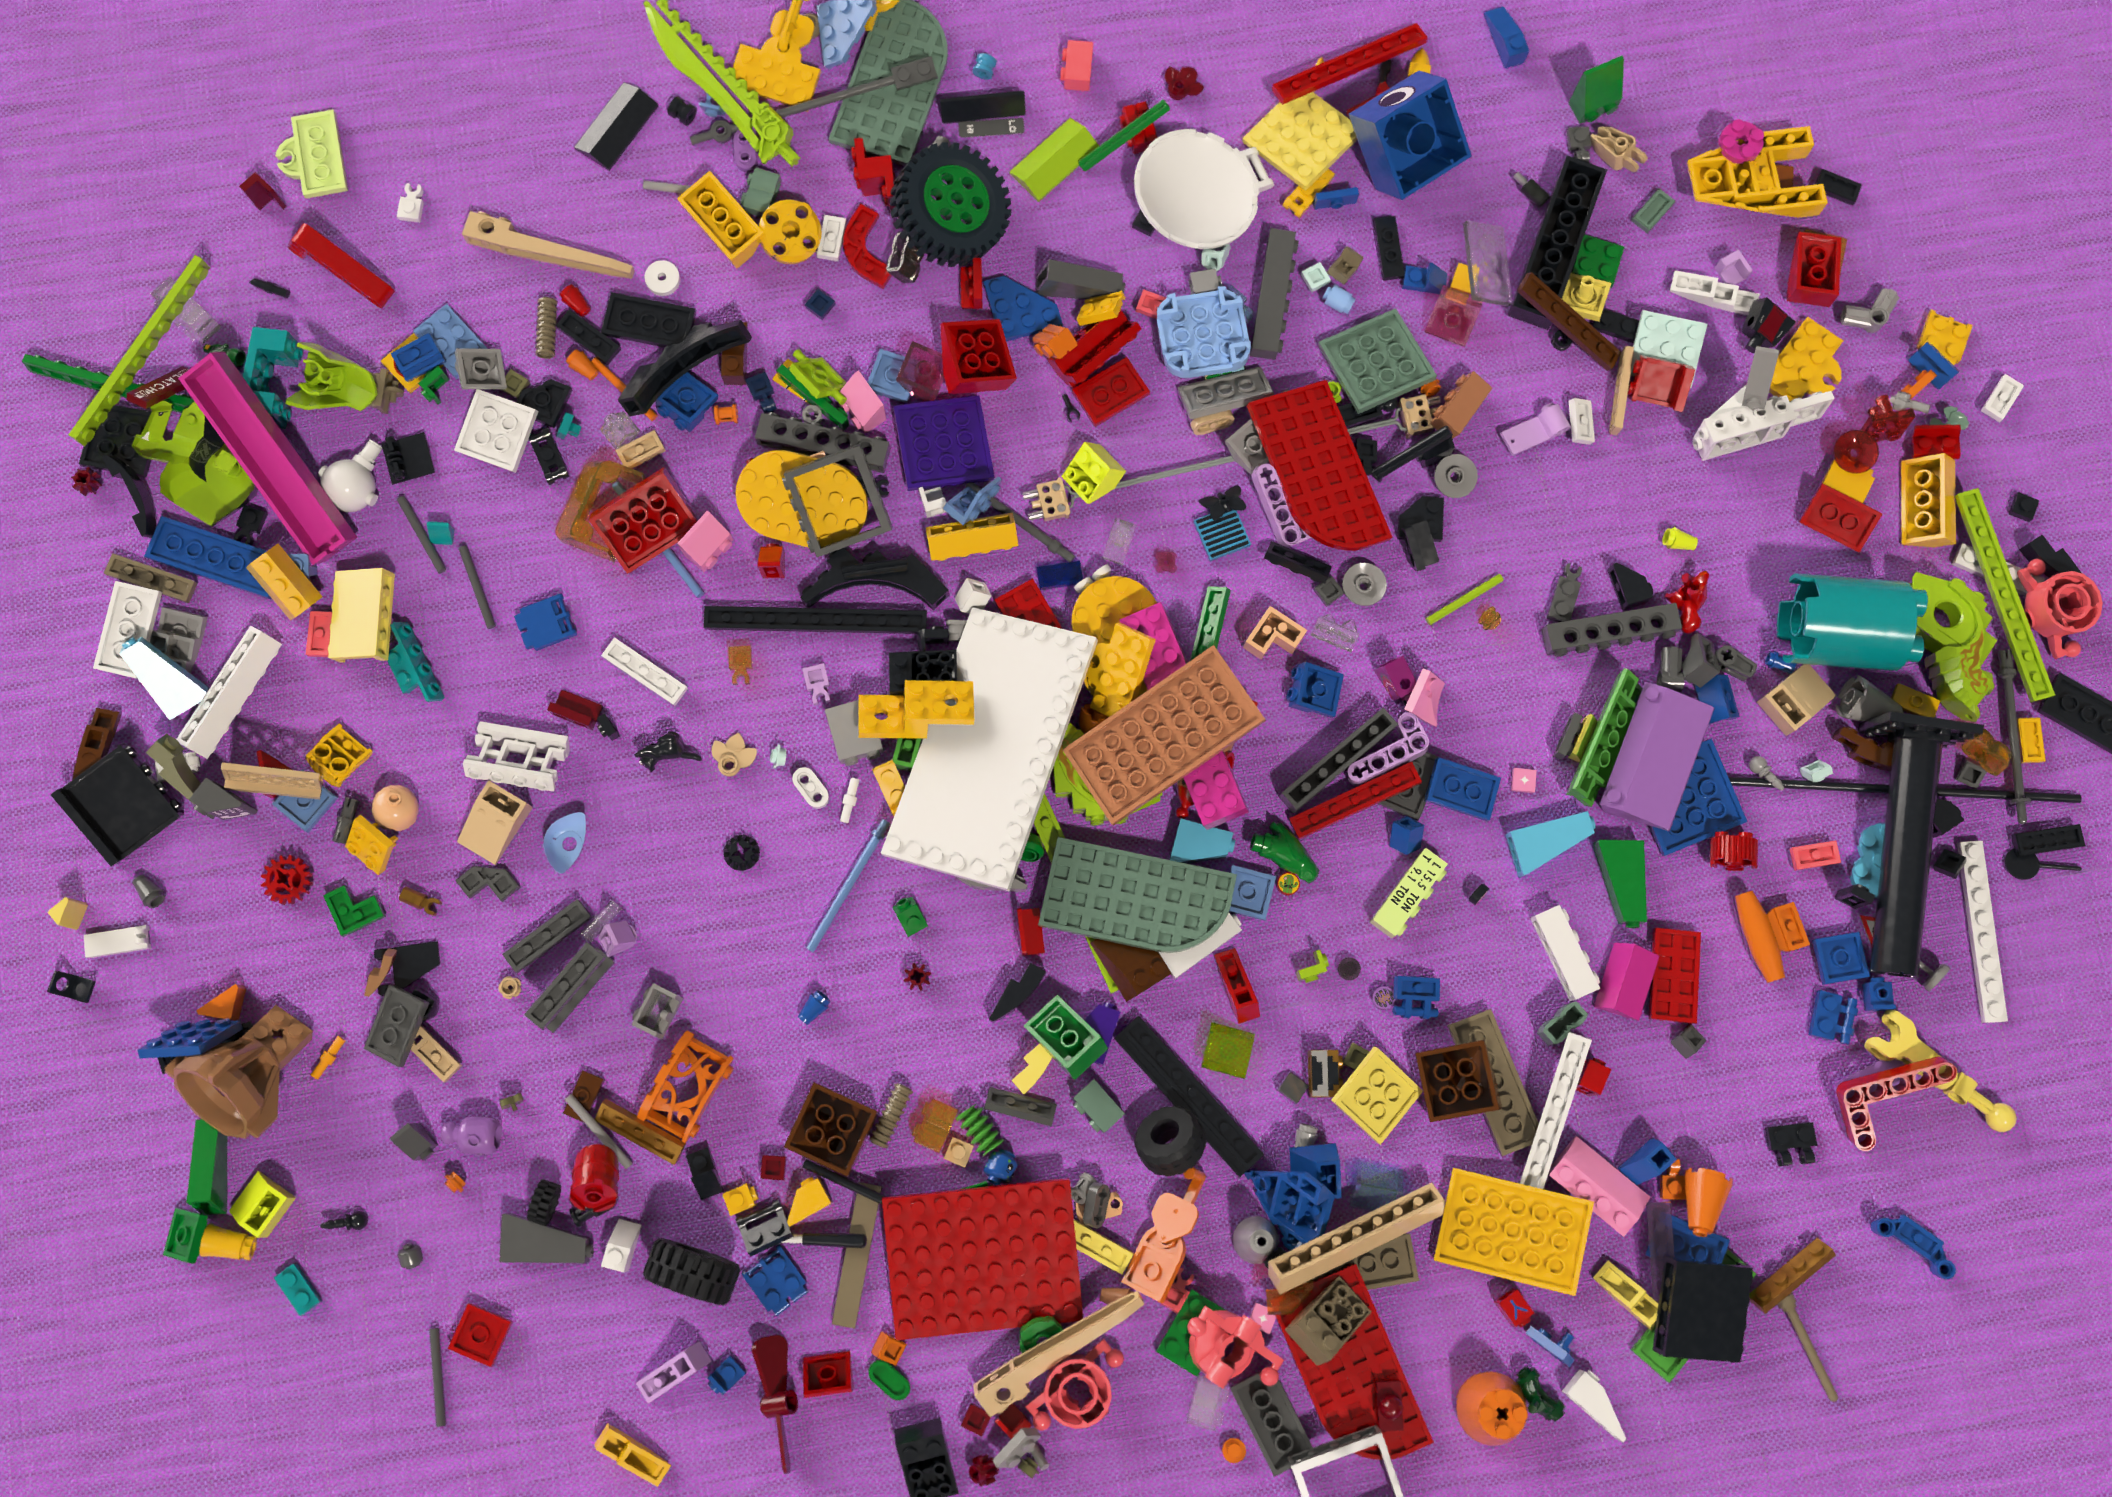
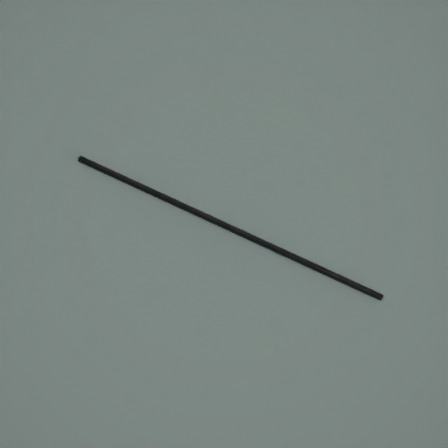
(1882, 788)

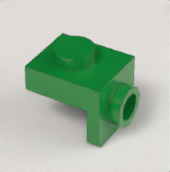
(432, 382)
(909, 916)

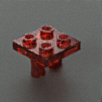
(1886, 423)

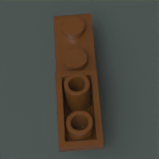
(96, 739)
(1865, 749)

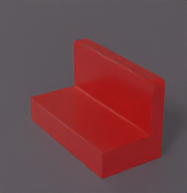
(1030, 933)

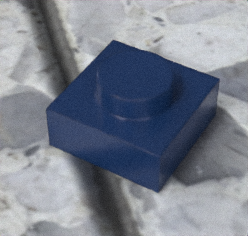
(820, 304)

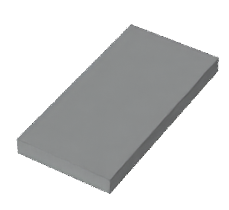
(1224, 392)

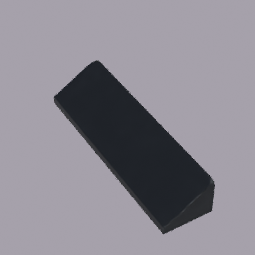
(983, 107)

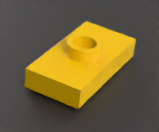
(1915, 701)
(2031, 740)

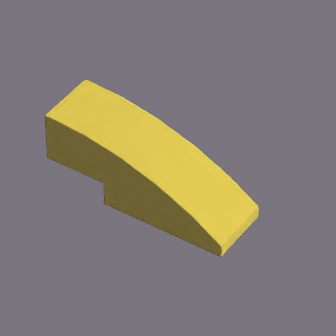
(1038, 1061)
(1628, 1294)

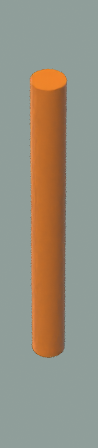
(611, 377)

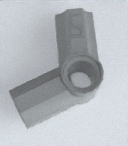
(1863, 317)

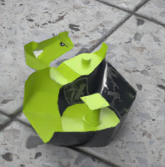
(200, 467)

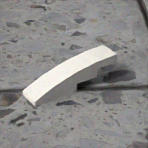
(1712, 293)

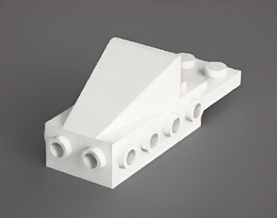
(1740, 427)

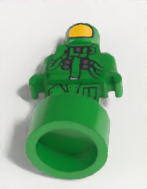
(235, 355)

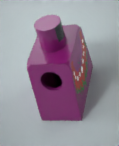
(1394, 673)

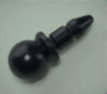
(356, 1221)

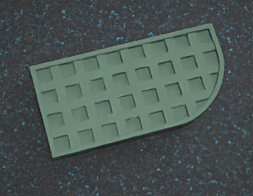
(885, 117)
(1134, 897)

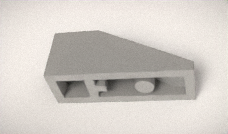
(1760, 377)

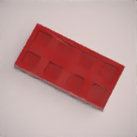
(1027, 604)
(1676, 976)

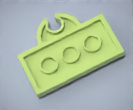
(315, 154)

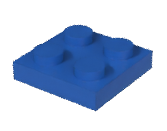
(1840, 958)

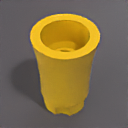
(227, 1243)

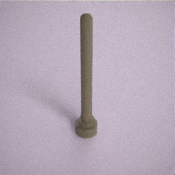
(1788, 1305)

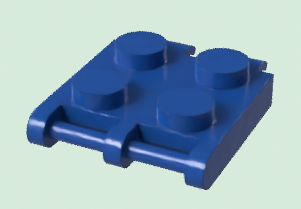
(544, 623)
(776, 1281)

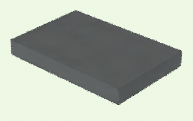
(1411, 801)
(396, 1025)

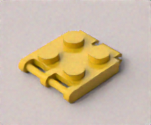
(1945, 335)
(1848, 483)

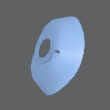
(568, 826)

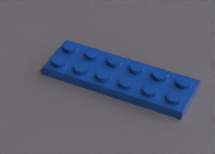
(205, 555)

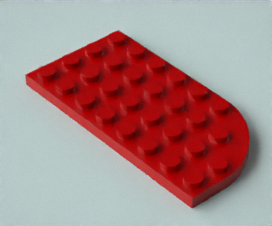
(1319, 467)
(1346, 1385)

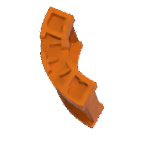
(655, 1100)

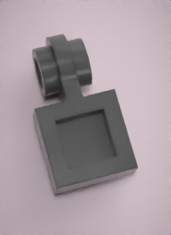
(1579, 141)

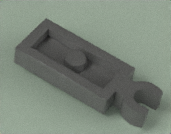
(1565, 595)

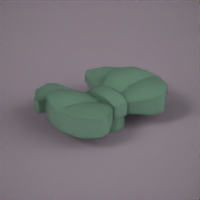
(1954, 418)

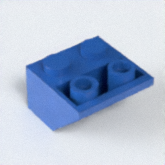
(1320, 1162)

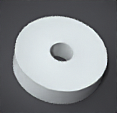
(666, 286)

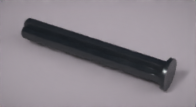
(1411, 453)

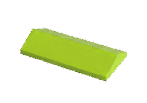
(1054, 159)

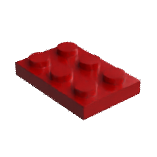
(1111, 391)
(1840, 517)

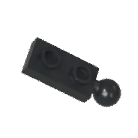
(1352, 418)

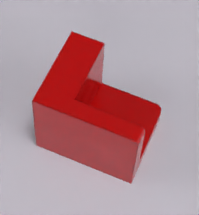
(1012, 1420)

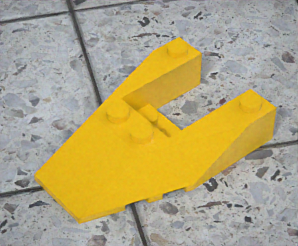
(1756, 182)

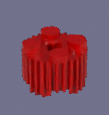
(1734, 851)

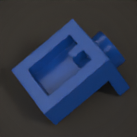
(726, 1376)

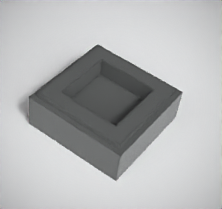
(1329, 591)

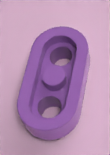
(741, 150)

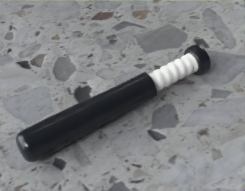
(844, 1240)

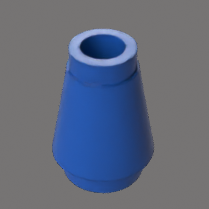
(814, 1006)

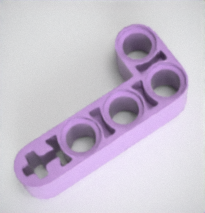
(1271, 507)
(1385, 754)

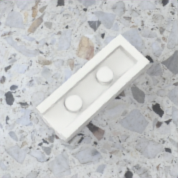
(116, 941)

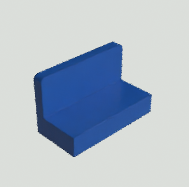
(1931, 359)
(1720, 696)

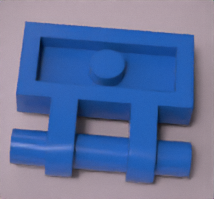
(1416, 988)
(1826, 1015)

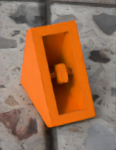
(226, 1004)

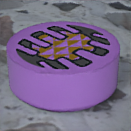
(1383, 998)

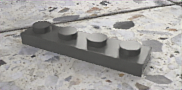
(547, 936)

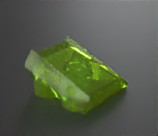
(1227, 1050)

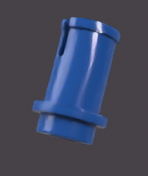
(1776, 661)

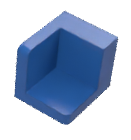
(1406, 835)

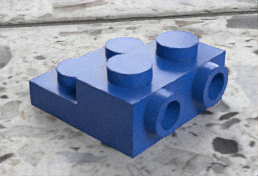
(686, 402)
(1315, 689)

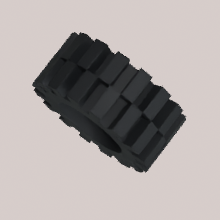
(544, 1202)

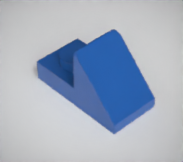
(1423, 279)

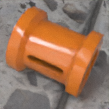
(726, 414)

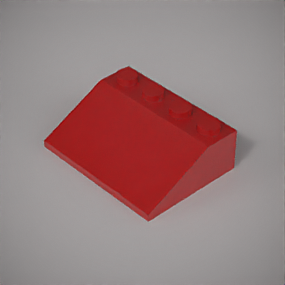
(644, 520)

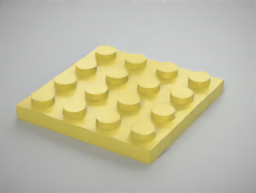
(1302, 138)

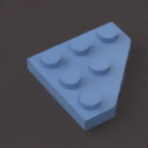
(842, 26)

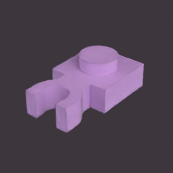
(817, 680)

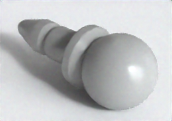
(1760, 766)

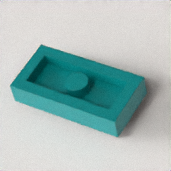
(298, 1289)

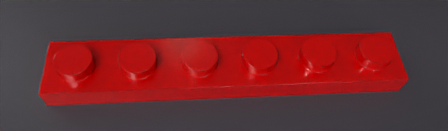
(1355, 800)

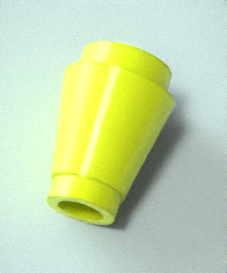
(1678, 539)

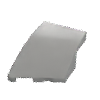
(179, 636)

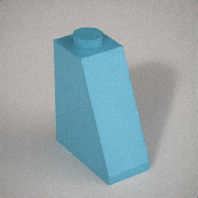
(1197, 844)

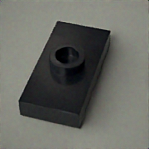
(1839, 187)

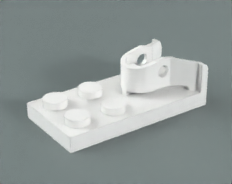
(129, 615)

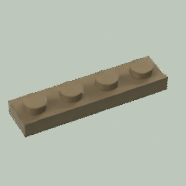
(150, 577)

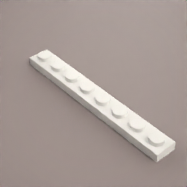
(1982, 933)
(1555, 1110)

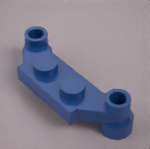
(1919, 1241)

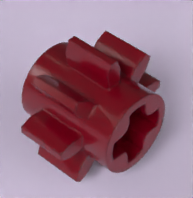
(86, 481)
(923, 979)
(983, 1470)

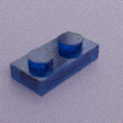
(1059, 575)

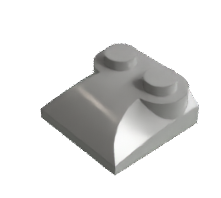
(480, 368)

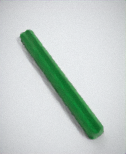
(1124, 135)

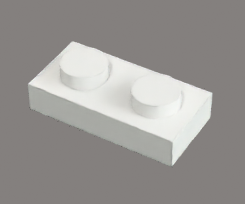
(831, 238)
(2002, 398)
(1581, 421)

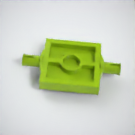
(818, 377)

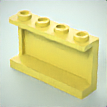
(361, 614)

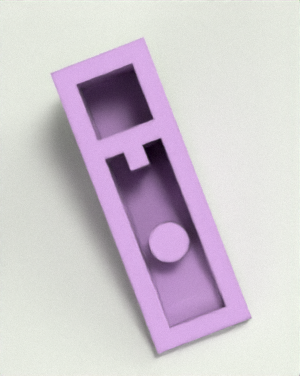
(673, 1372)

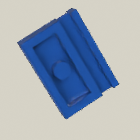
(418, 357)

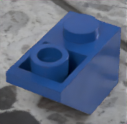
(1647, 1162)

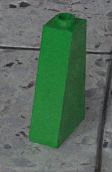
(1624, 876)
(208, 1170)

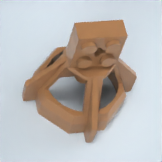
(242, 1074)

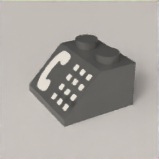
(215, 801)

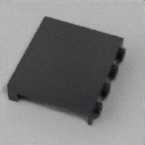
(118, 804)
(1702, 1310)

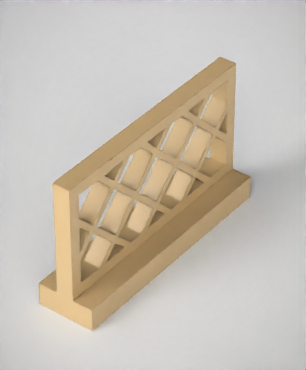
(272, 781)

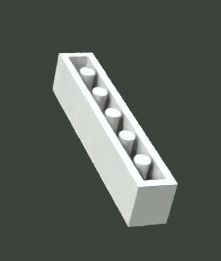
(229, 692)

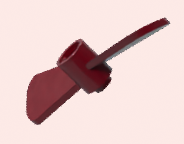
(771, 1362)

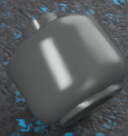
(410, 1256)

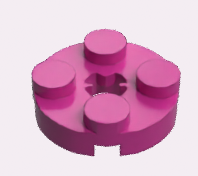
(1741, 130)

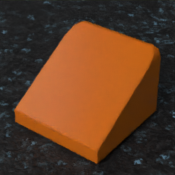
(888, 1348)

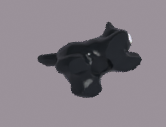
(667, 747)

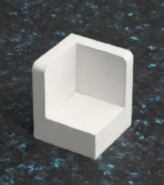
(932, 501)
(972, 594)

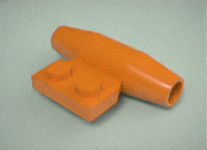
(1770, 933)

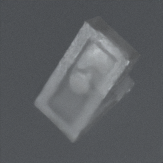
(1119, 541)

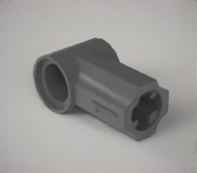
(1670, 671)

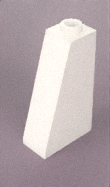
(1182, 961)

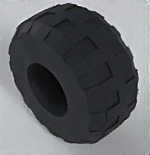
(1178, 1154)

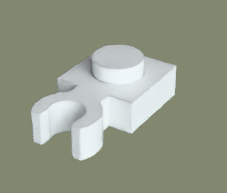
(411, 207)

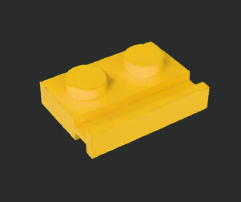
(1100, 308)

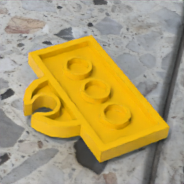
(1806, 362)
(1120, 669)

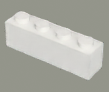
(1565, 953)

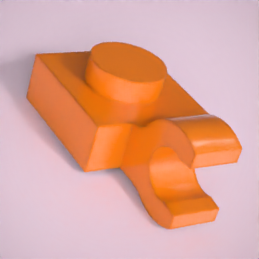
(1672, 1185)

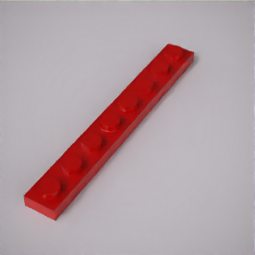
(1349, 63)

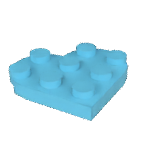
(1867, 867)

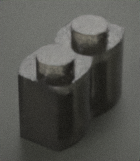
(903, 261)

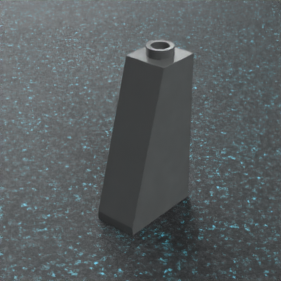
(1076, 281)
(535, 1243)

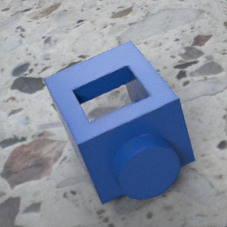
(1871, 995)

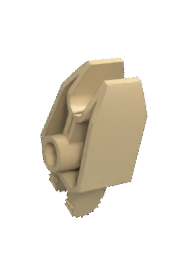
(1617, 149)

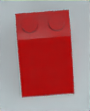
(1815, 270)

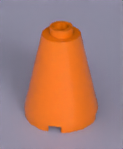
(1705, 1199)

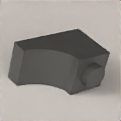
(1701, 661)

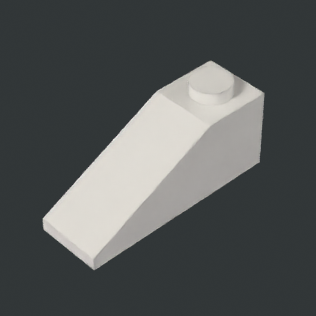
(1592, 1398)

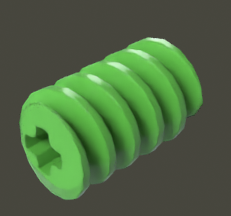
(979, 1129)

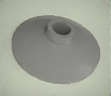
(1465, 472)
(1366, 574)

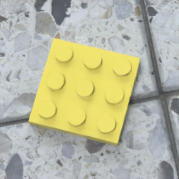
(1377, 1095)

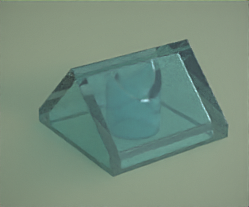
(1375, 1185)

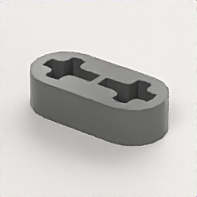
(1096, 1205)

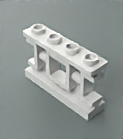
(521, 742)

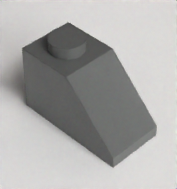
(414, 1141)

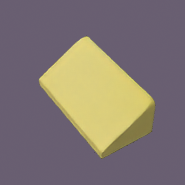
(1583, 738)
(68, 913)

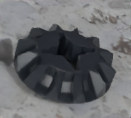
(751, 856)

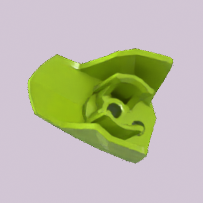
(332, 381)

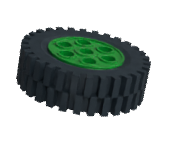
(968, 182)

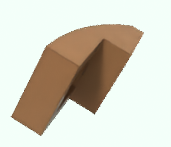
(377, 975)

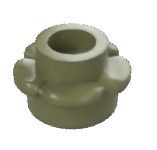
(1028, 1466)

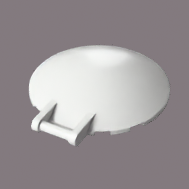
(1199, 188)

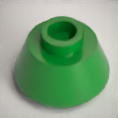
(1033, 849)

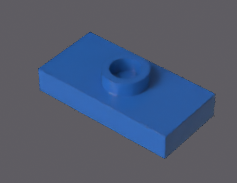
(1336, 198)

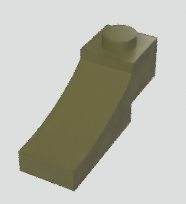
(175, 771)

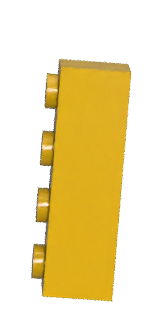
(972, 537)

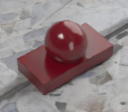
(1389, 1405)

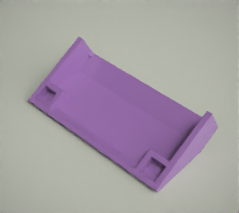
(1656, 757)

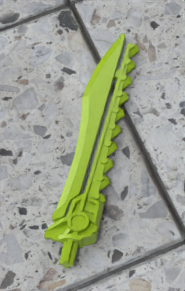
(770, 126)

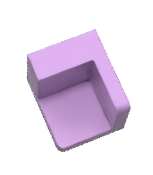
(1733, 268)

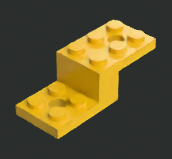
(919, 706)

